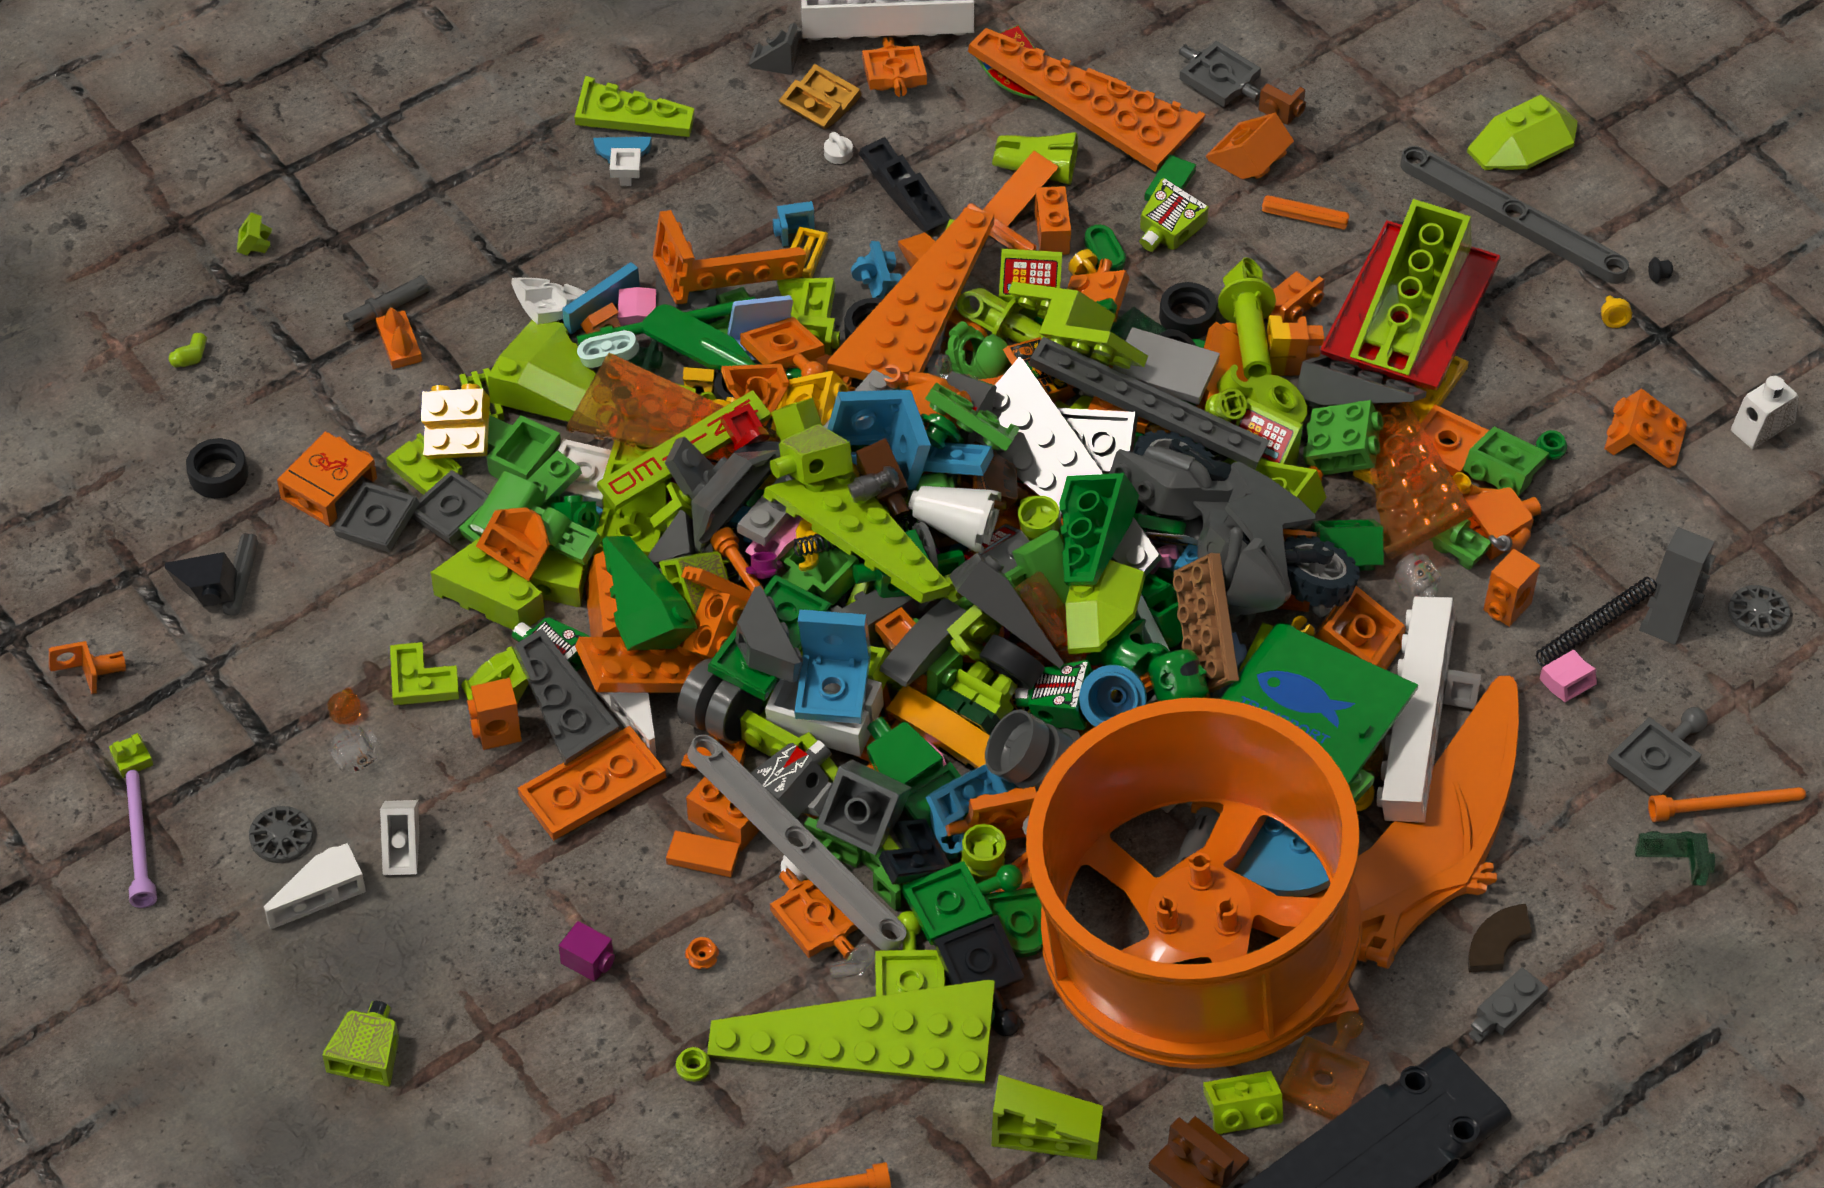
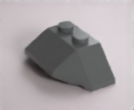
(727, 492)

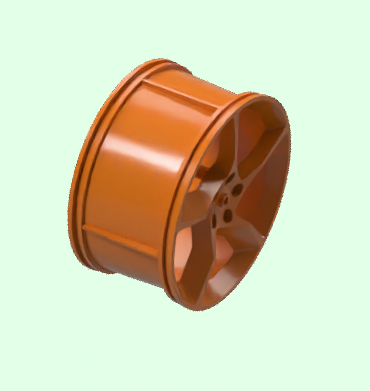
(1200, 907)

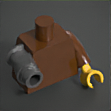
(880, 478)

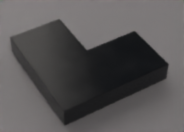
(919, 855)

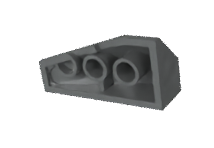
(991, 591)

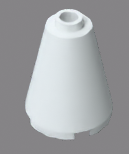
(958, 513)

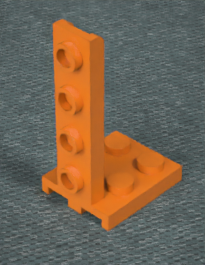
(685, 274)

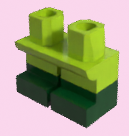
(977, 700)

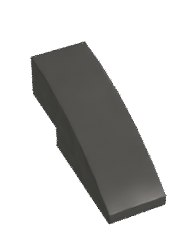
(922, 644)

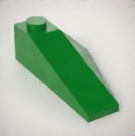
(1095, 519)
(648, 606)

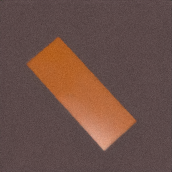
(1020, 188)

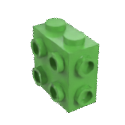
(1343, 437)

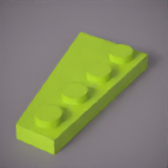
(620, 110)

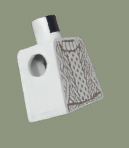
(1765, 412)

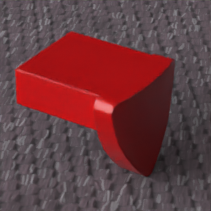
(744, 427)

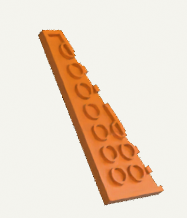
(1105, 105)
(916, 310)

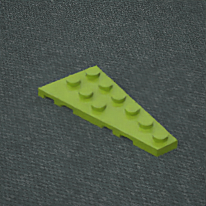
(862, 530)

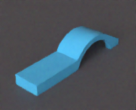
(956, 459)

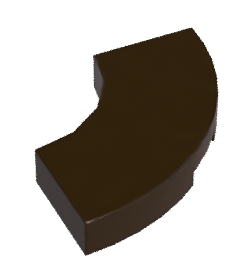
(1497, 936)

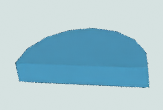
(604, 144)

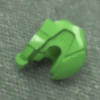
(988, 352)

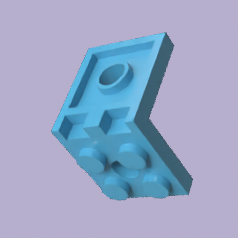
(888, 416)
(833, 652)

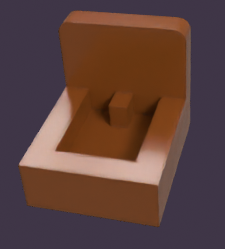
(1285, 105)

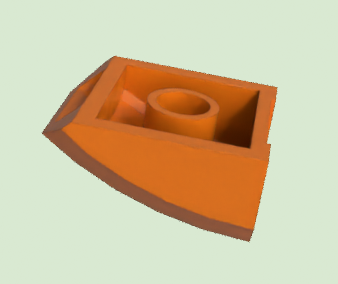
(1363, 630)

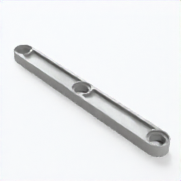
(812, 858)

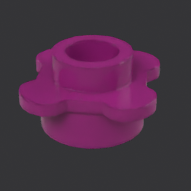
(764, 565)

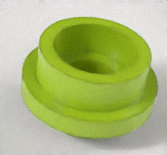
(693, 1056)

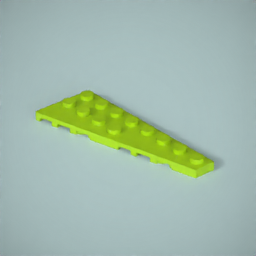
(907, 1034)

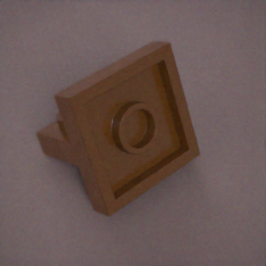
(1197, 1157)

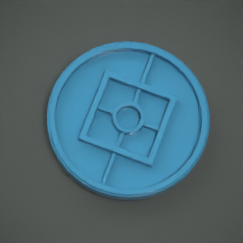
(1283, 862)

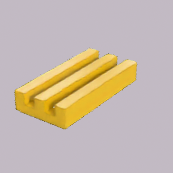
(816, 255)

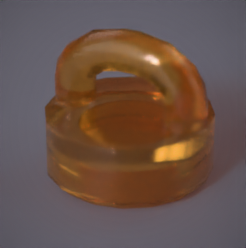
(344, 706)

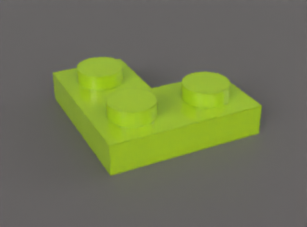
(418, 684)

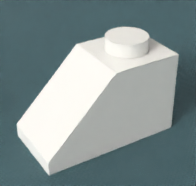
(400, 837)

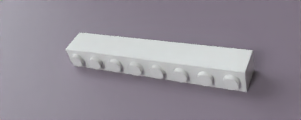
(1416, 729)

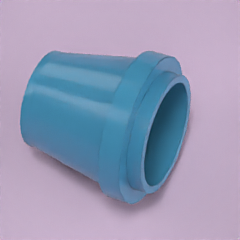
(1097, 688)

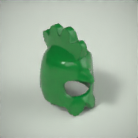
(1129, 650)

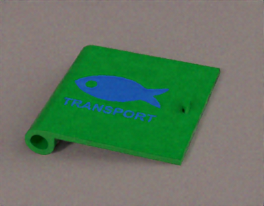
(1324, 694)

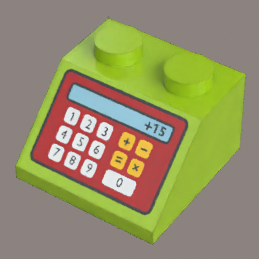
(1030, 268)
(1281, 431)

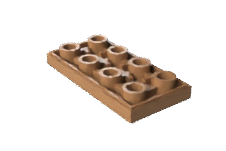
(1206, 619)

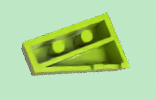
(488, 587)
(1044, 1121)

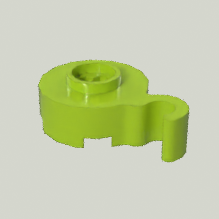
(1269, 391)

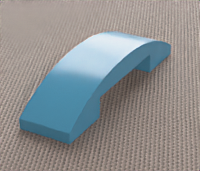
(953, 798)

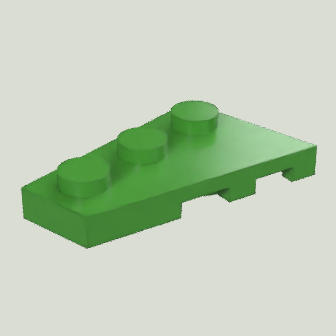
(983, 422)

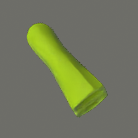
(1059, 149)

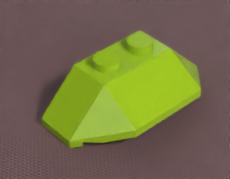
(1524, 135)
(1102, 609)

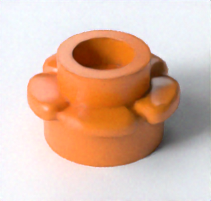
(702, 946)

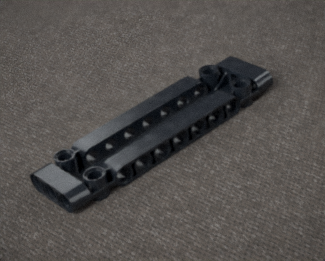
(1397, 1132)

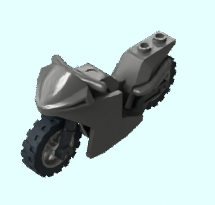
(1241, 522)

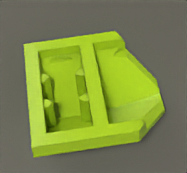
(499, 667)

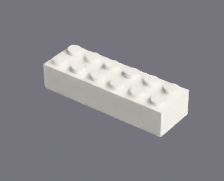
(885, 18)

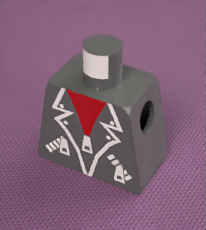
(794, 775)

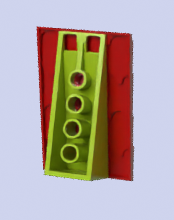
(1413, 297)

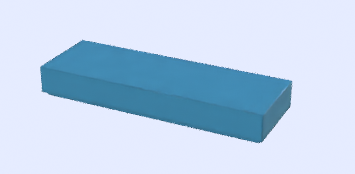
(599, 296)

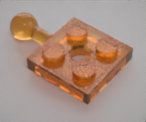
(1320, 1058)

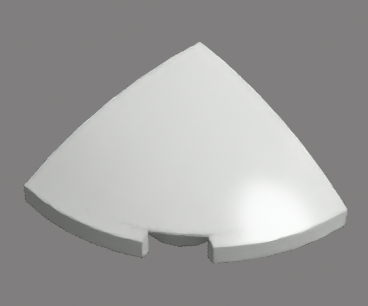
(543, 299)

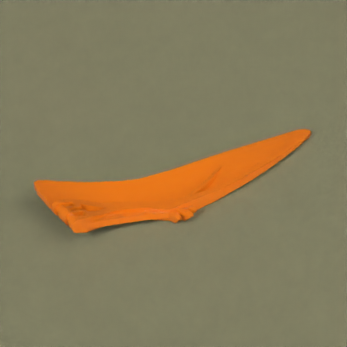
(1431, 862)

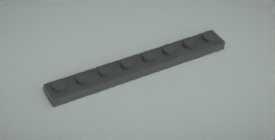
(1148, 402)

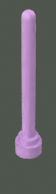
(142, 890)

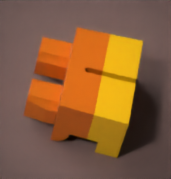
(1292, 344)

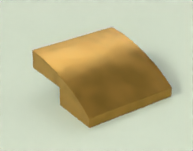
(820, 97)

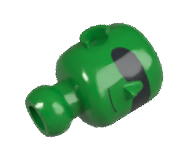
(1178, 676)

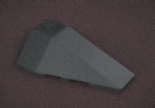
(1338, 382)

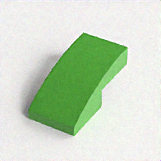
(881, 883)

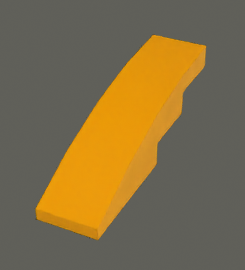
(940, 726)

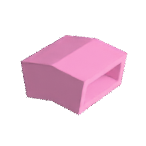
(635, 304)
(1568, 676)

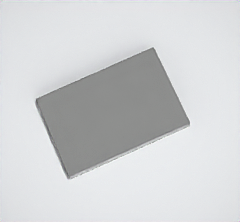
(1172, 365)

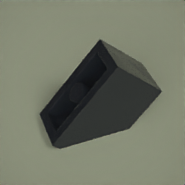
(205, 578)

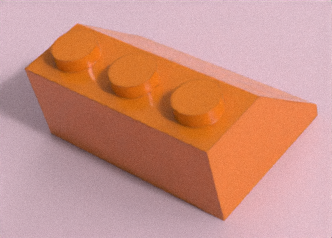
(599, 601)

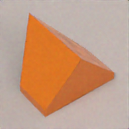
(766, 380)

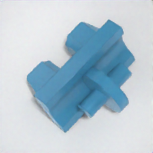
(875, 270)

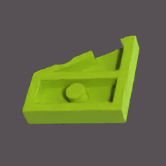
(809, 295)

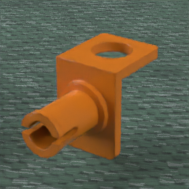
(91, 665)

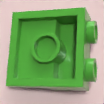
(1504, 460)

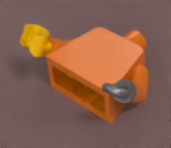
(1499, 515)

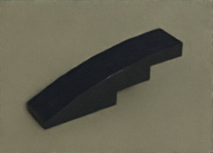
(904, 186)

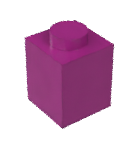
(586, 951)

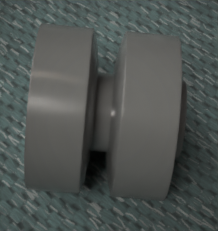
(714, 704)
(1024, 748)

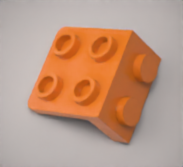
(1648, 425)

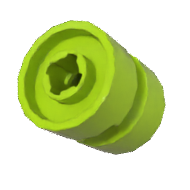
(1039, 516)
(983, 851)

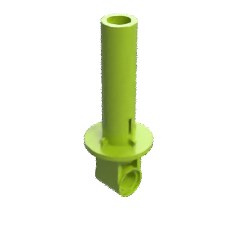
(1247, 303)
(999, 316)

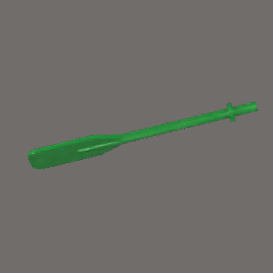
(694, 338)

